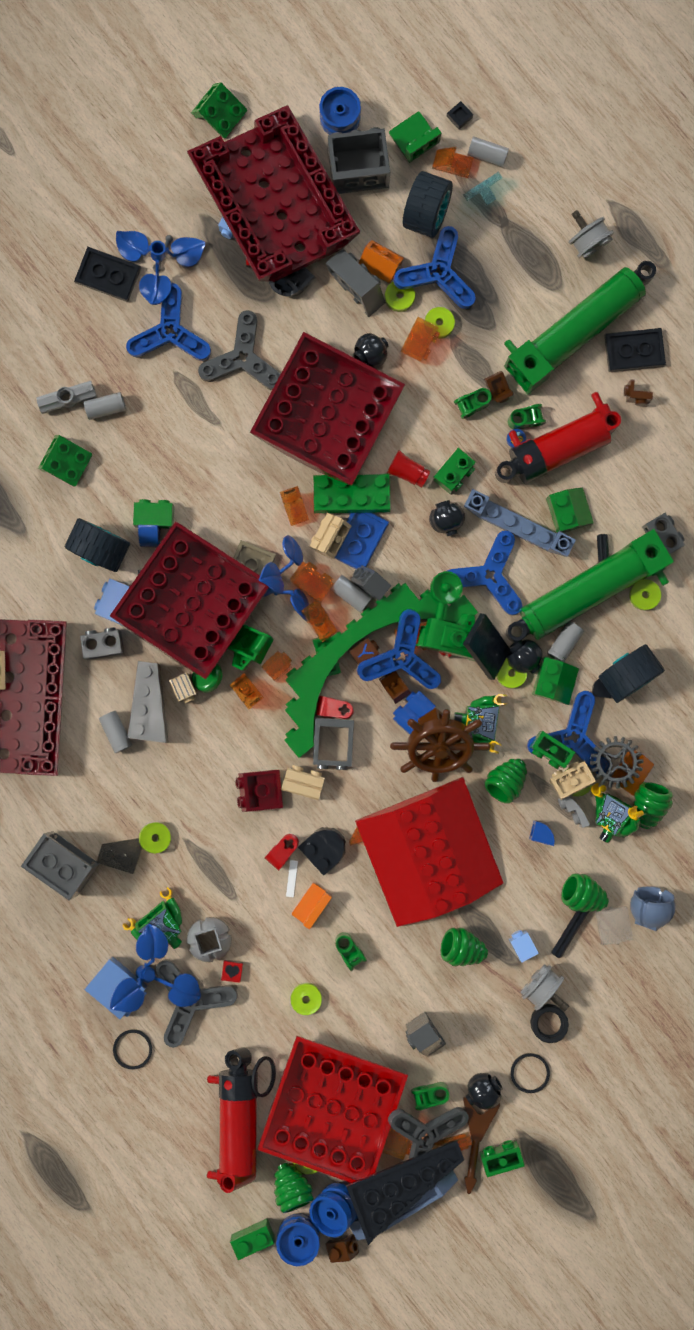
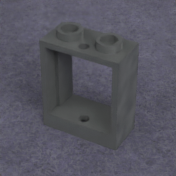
(340, 765)

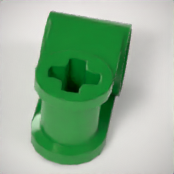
(469, 403)
(530, 416)
(350, 954)
(428, 1095)

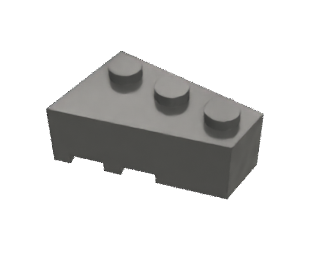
(357, 281)
(424, 1035)

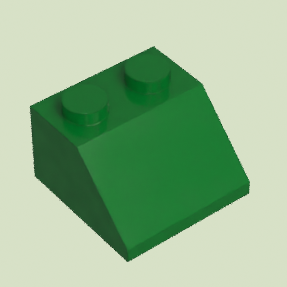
(569, 509)
(555, 681)

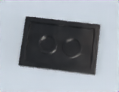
(107, 274)
(635, 350)
(486, 646)

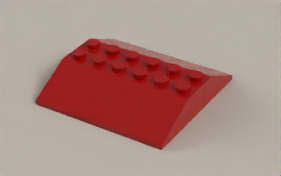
(430, 853)
(332, 1111)

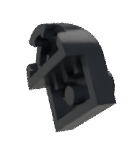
(293, 284)
(324, 848)

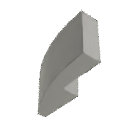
(578, 816)

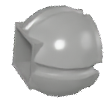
(221, 932)

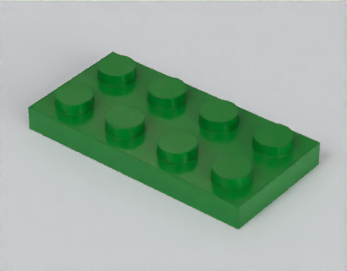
(367, 494)

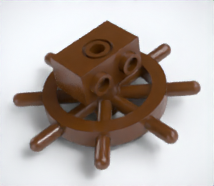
(442, 737)

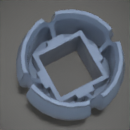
(652, 907)

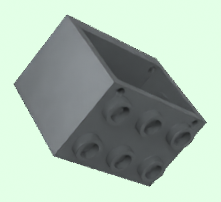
(359, 160)
(60, 865)

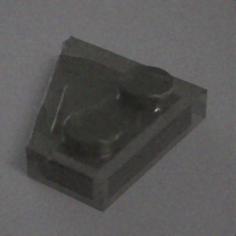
(121, 855)

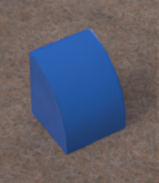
(149, 535)
(541, 833)

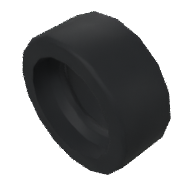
(554, 1037)

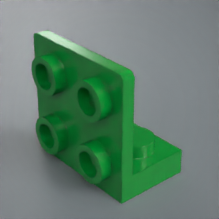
(220, 109)
(415, 136)
(65, 460)

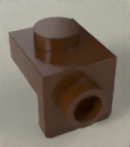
(498, 387)
(640, 398)
(394, 686)
(342, 1249)

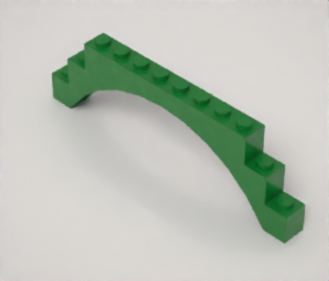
(311, 676)

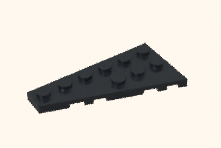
(393, 1191)

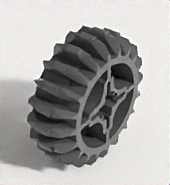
(625, 748)

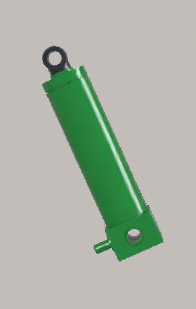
(577, 327)
(593, 587)

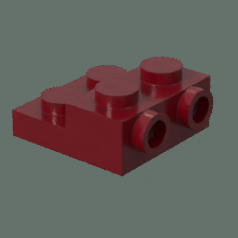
(259, 790)

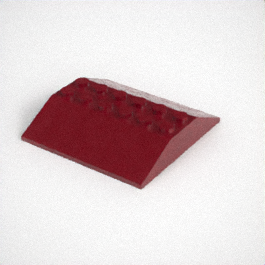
(327, 409)
(190, 600)

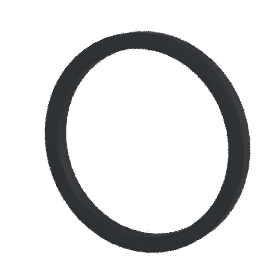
(115, 1044)
(547, 1076)
(272, 1078)

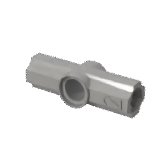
(54, 401)

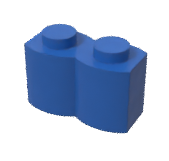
(416, 707)

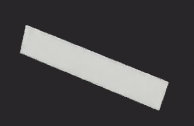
(291, 878)

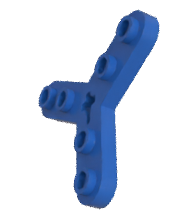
(448, 280)
(157, 335)
(495, 562)
(405, 642)
(578, 723)

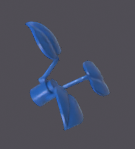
(155, 287)
(271, 576)
(129, 996)

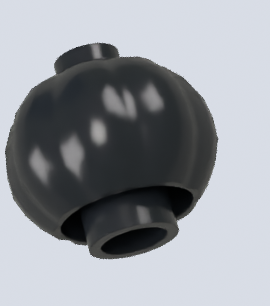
(371, 350)
(447, 518)
(524, 656)
(484, 1091)

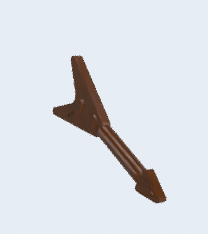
(478, 1126)

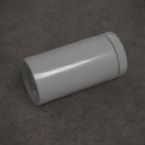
(488, 151)
(104, 406)
(351, 593)
(565, 641)
(115, 731)

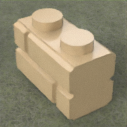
(330, 536)
(303, 783)

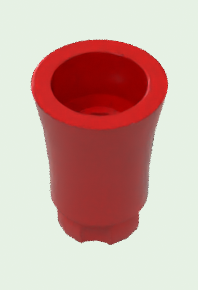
(408, 469)

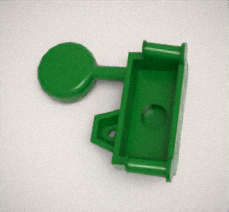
(444, 635)
(247, 646)

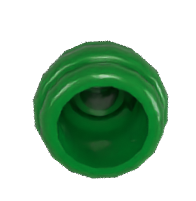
(507, 781)
(654, 802)
(583, 894)
(462, 948)
(291, 1189)

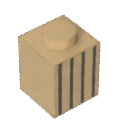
(184, 688)

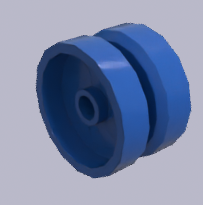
(340, 110)
(333, 1210)
(299, 1251)

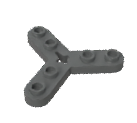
(244, 343)
(182, 1016)
(436, 1129)

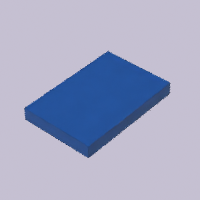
(361, 539)

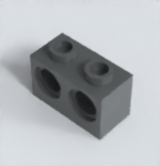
(668, 532)
(370, 582)
(102, 648)

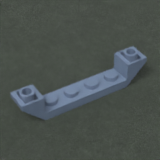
(519, 526)
(429, 1197)

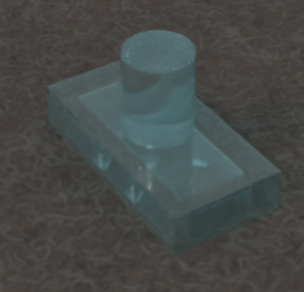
(484, 189)

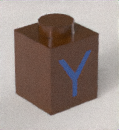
(365, 651)

